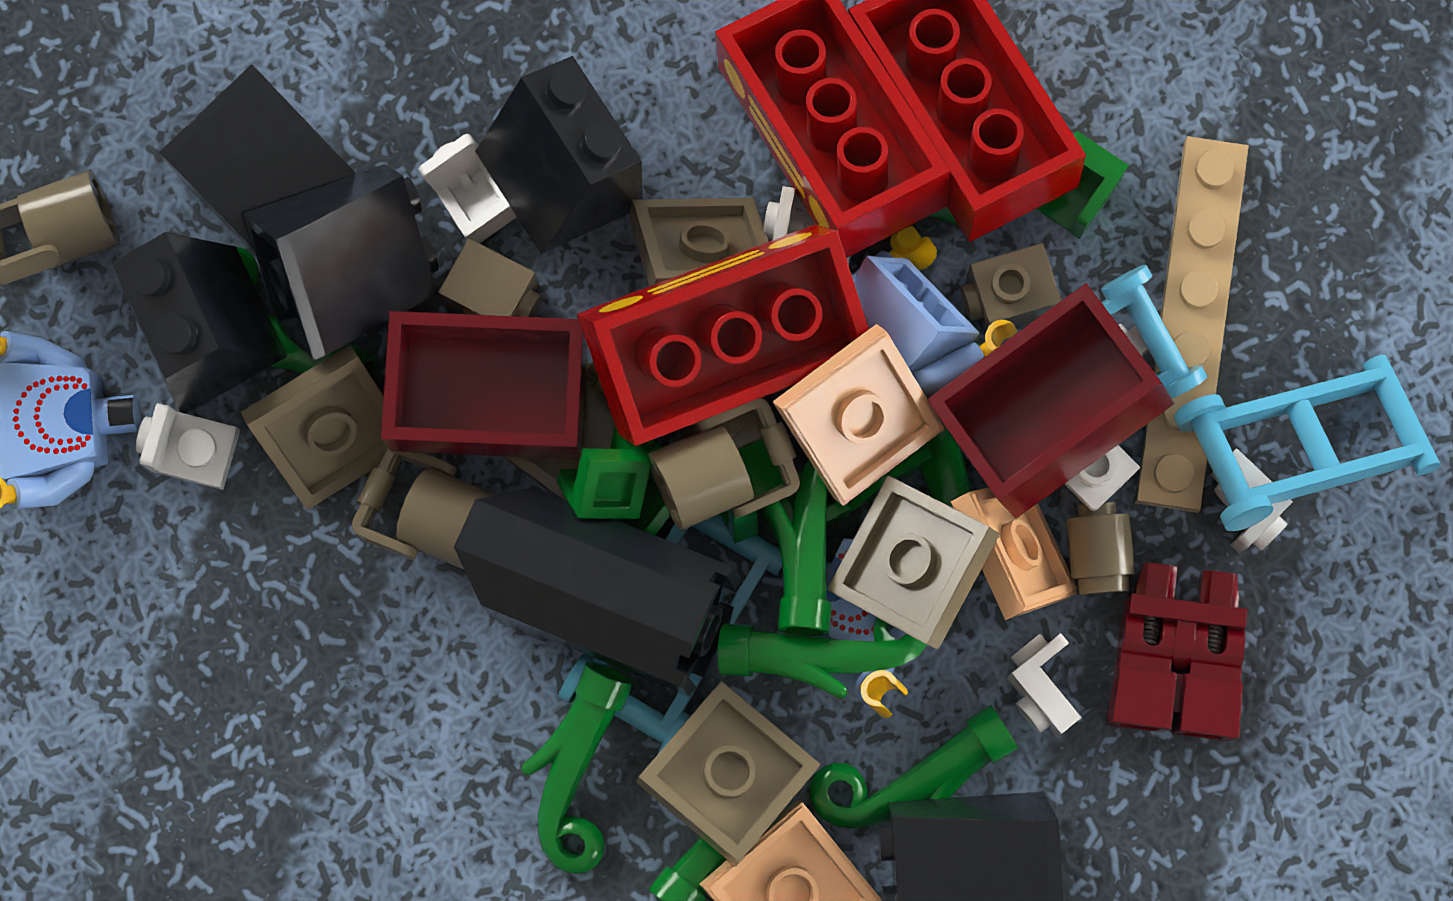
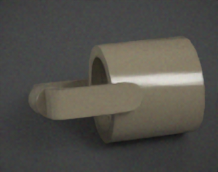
(62, 224)
(707, 475)
(431, 511)

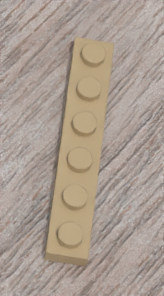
(1194, 311)

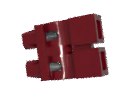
(1209, 694)

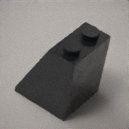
(250, 152)
(560, 156)
(343, 257)
(198, 316)
(973, 849)

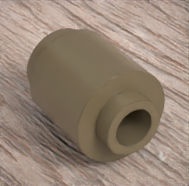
(1100, 549)

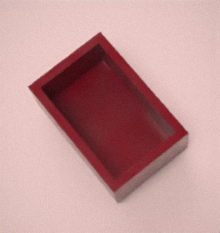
(484, 385)
(1050, 401)

